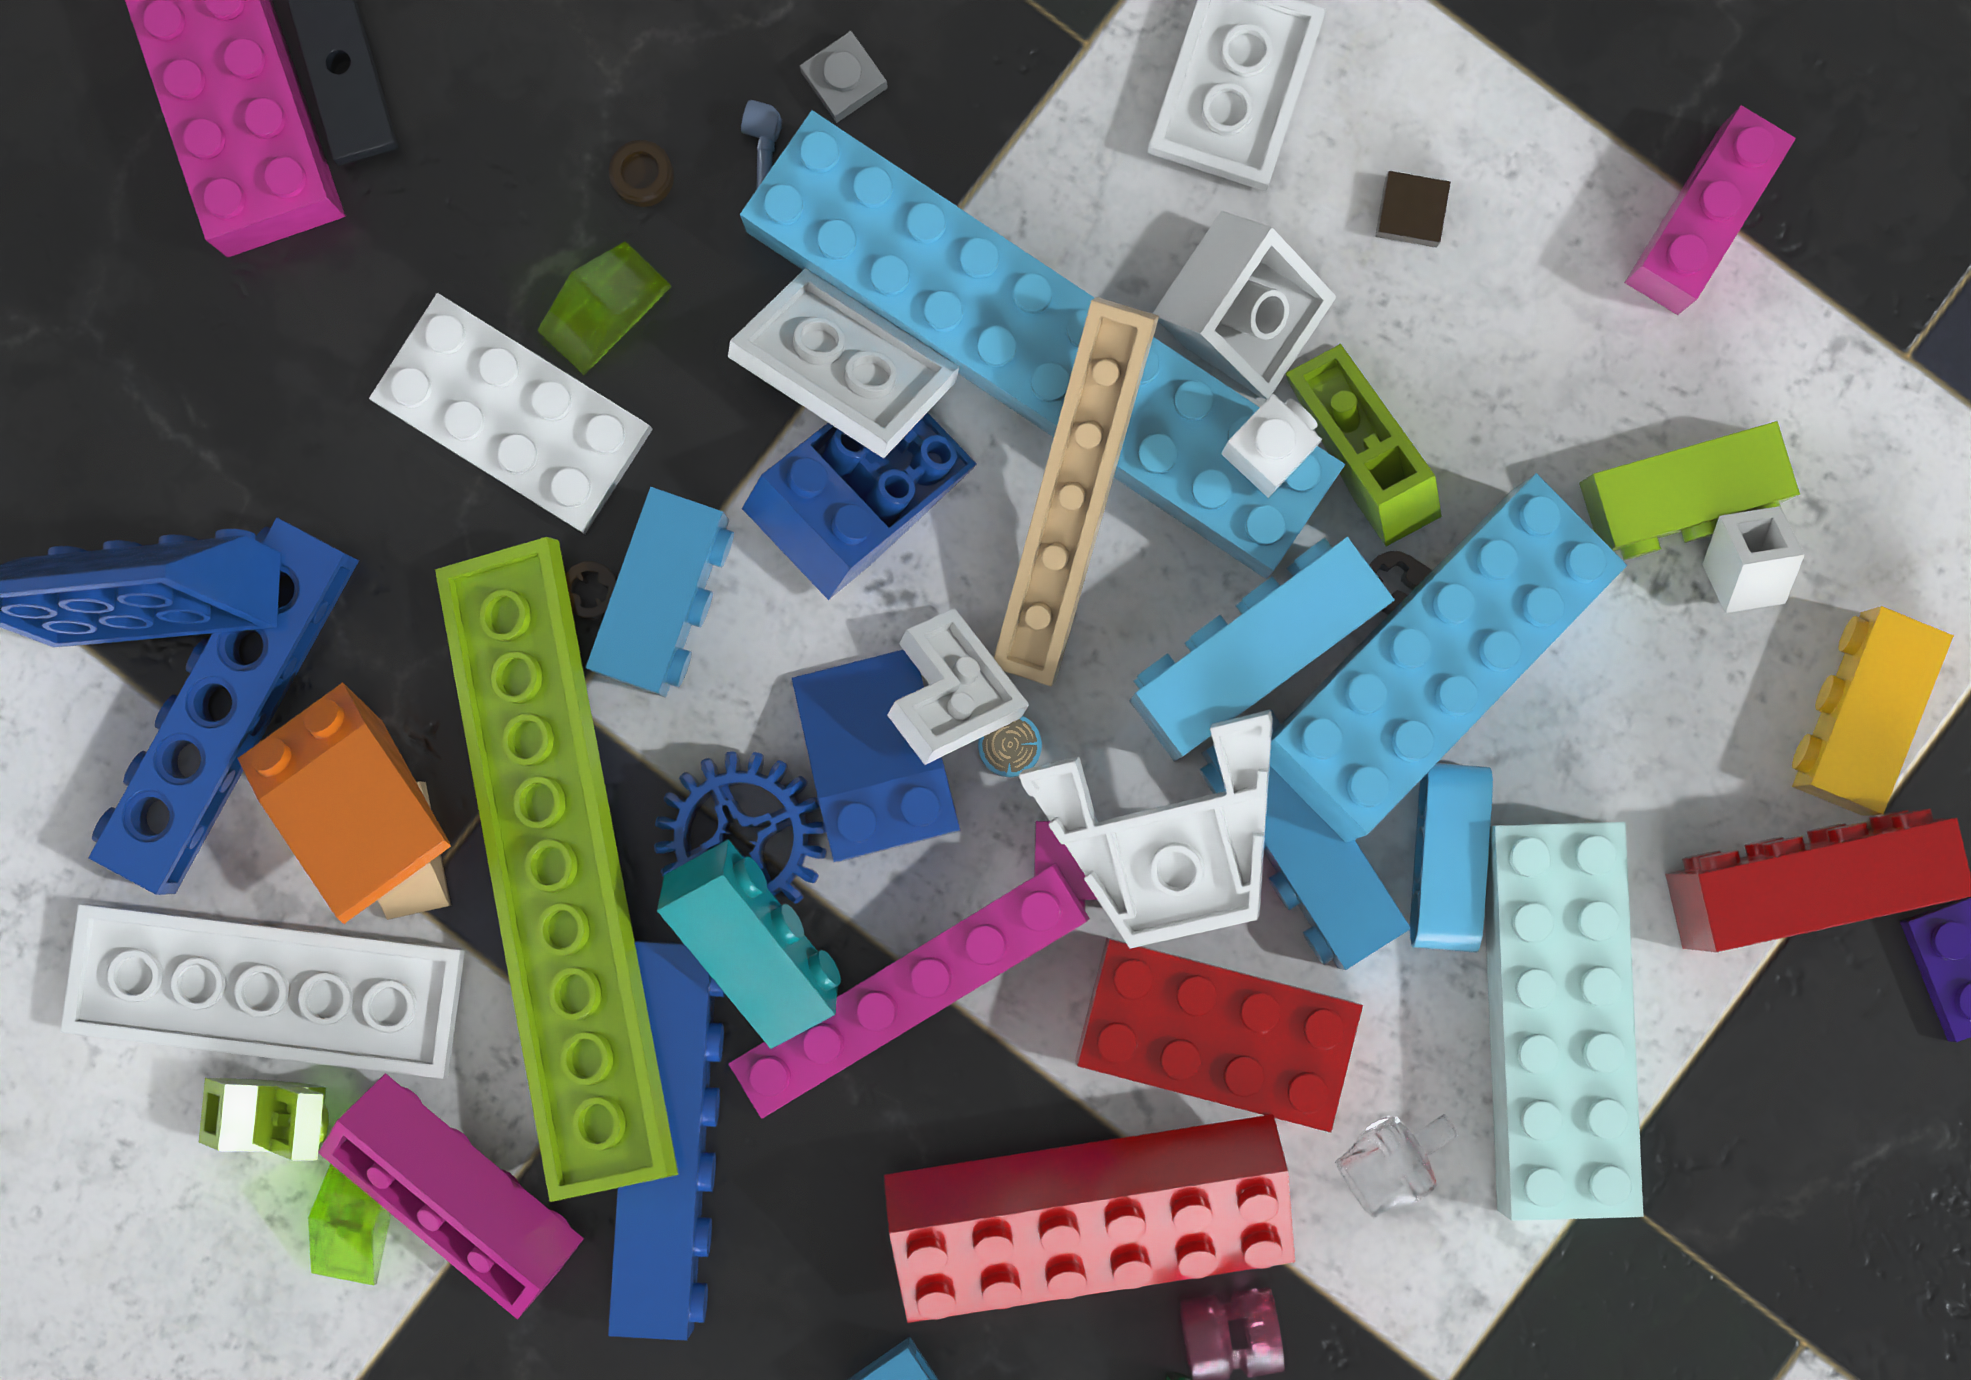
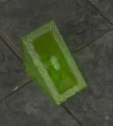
(601, 305)
(346, 1231)

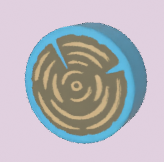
(1011, 748)

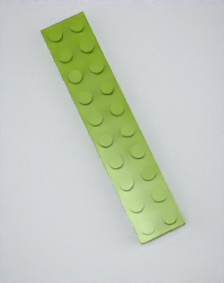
(555, 871)

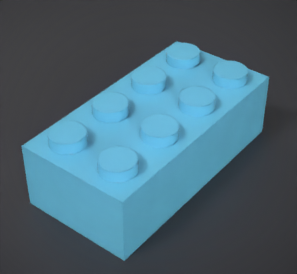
(1260, 649)

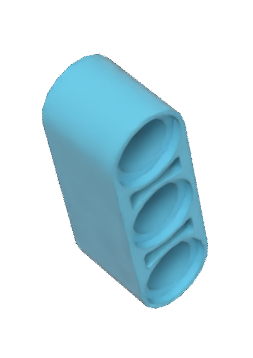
(1451, 858)

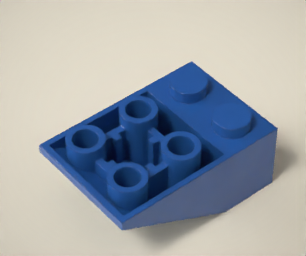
(843, 505)

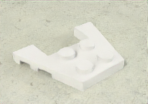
(1178, 863)

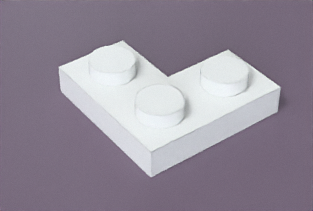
(965, 693)

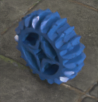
(718, 786)

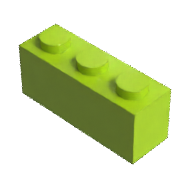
(1688, 489)

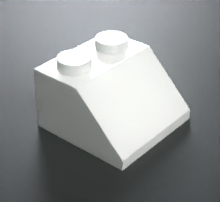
(1245, 303)

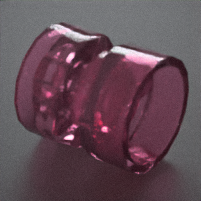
(1209, 1340)

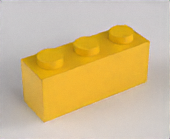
(1870, 710)

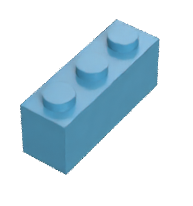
(661, 593)

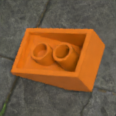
(344, 801)

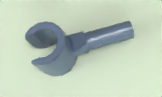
(764, 123)

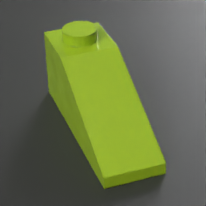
(1380, 461)

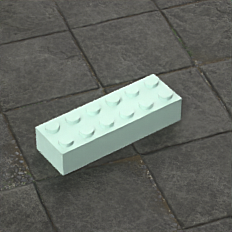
(1562, 1022)

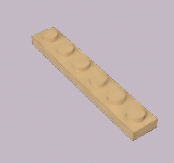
(1074, 489)

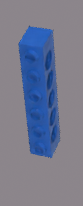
(256, 689)

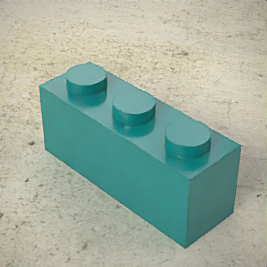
(750, 943)

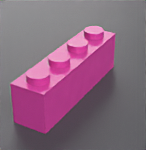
(450, 1195)

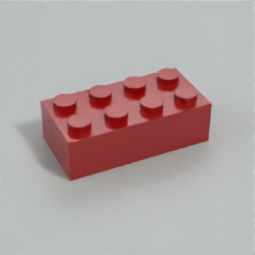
(1821, 884)
(1218, 1034)

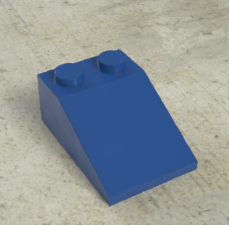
(863, 769)

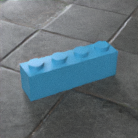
(1321, 874)

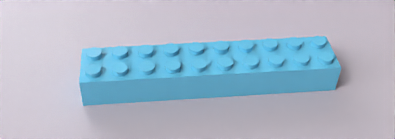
(1018, 332)

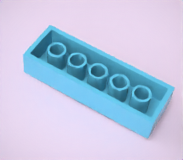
(1442, 658)

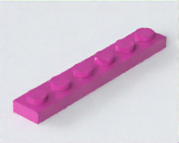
(913, 989)

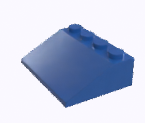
(142, 590)

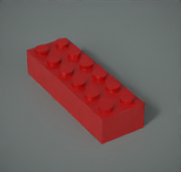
(1090, 1218)

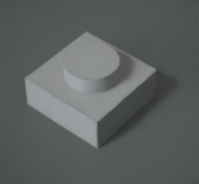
(843, 76)

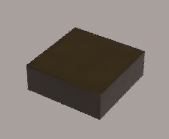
(1412, 209)

